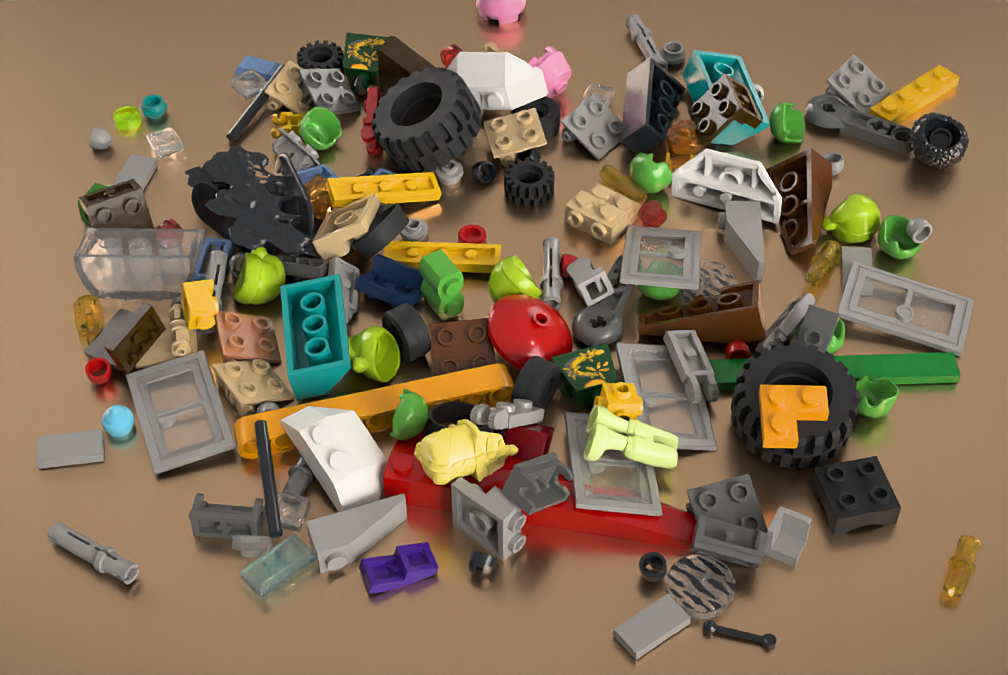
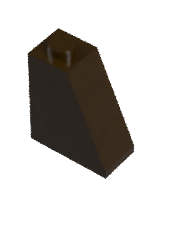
(398, 61)

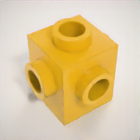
(620, 400)

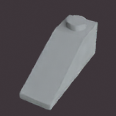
(744, 235)
(349, 534)

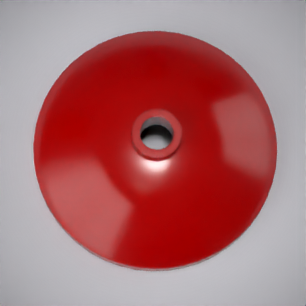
(526, 328)

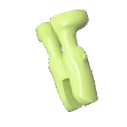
(638, 442)

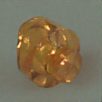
(683, 139)
(318, 195)

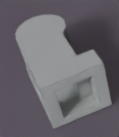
(590, 283)

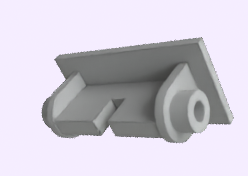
(290, 143)

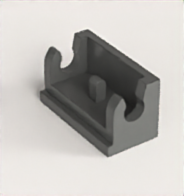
(536, 485)
(226, 520)
(728, 542)

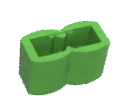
(442, 284)

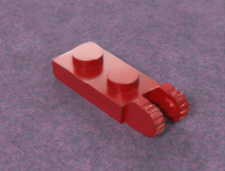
(370, 104)

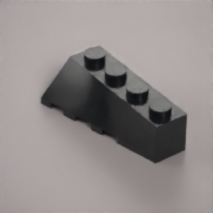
(649, 106)

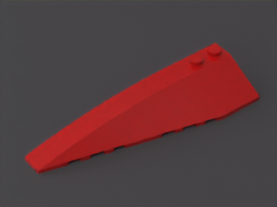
(407, 476)

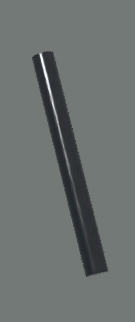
(251, 111)
(268, 479)

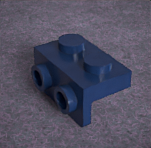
(391, 282)

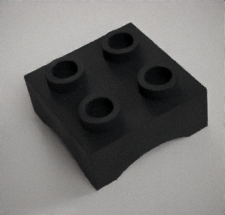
(855, 494)

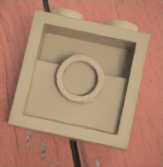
(601, 213)
(345, 225)

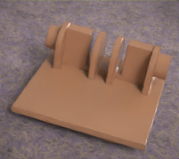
(246, 337)

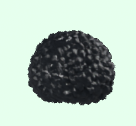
(938, 140)

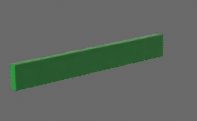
(899, 368)

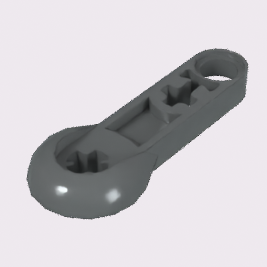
(833, 112)
(604, 313)

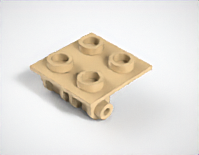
(286, 92)
(514, 134)
(173, 342)
(249, 384)

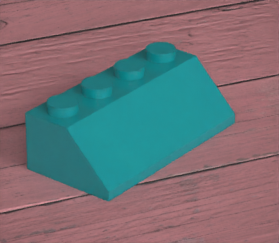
(707, 68)
(315, 335)

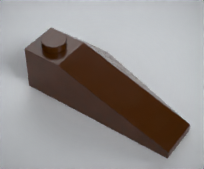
(805, 191)
(720, 318)

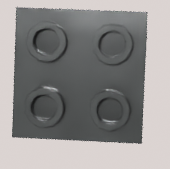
(328, 90)
(728, 501)

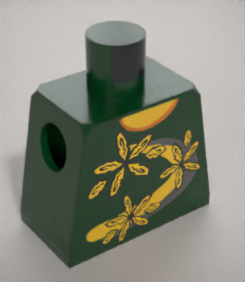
(361, 61)
(584, 373)

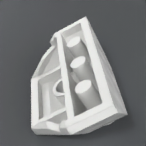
(500, 78)
(723, 177)
(338, 454)

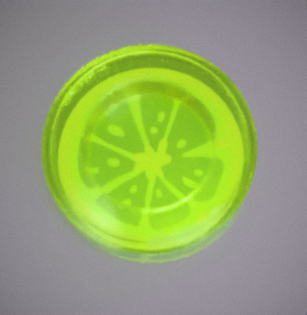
(127, 118)

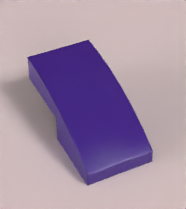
(406, 566)

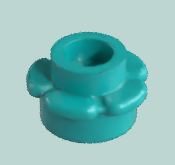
(153, 106)

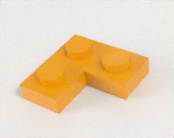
(785, 405)

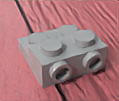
(487, 518)

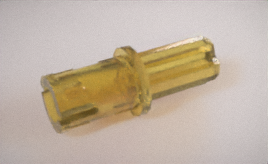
(623, 184)
(823, 262)
(961, 566)

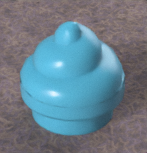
(118, 420)

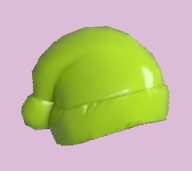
(854, 219)
(259, 278)
(511, 278)
(374, 354)

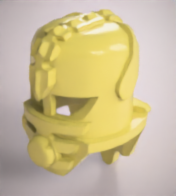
(462, 452)

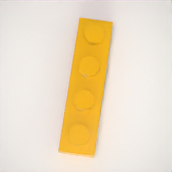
(915, 95)
(388, 188)
(465, 256)

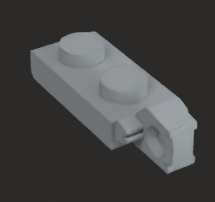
(348, 279)
(784, 325)

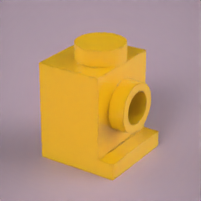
(199, 304)

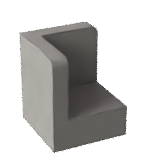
(787, 536)

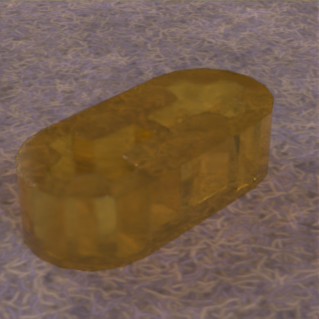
(84, 320)

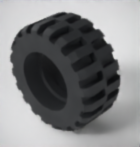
(426, 120)
(796, 366)

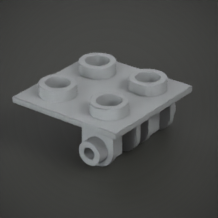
(857, 85)
(593, 127)

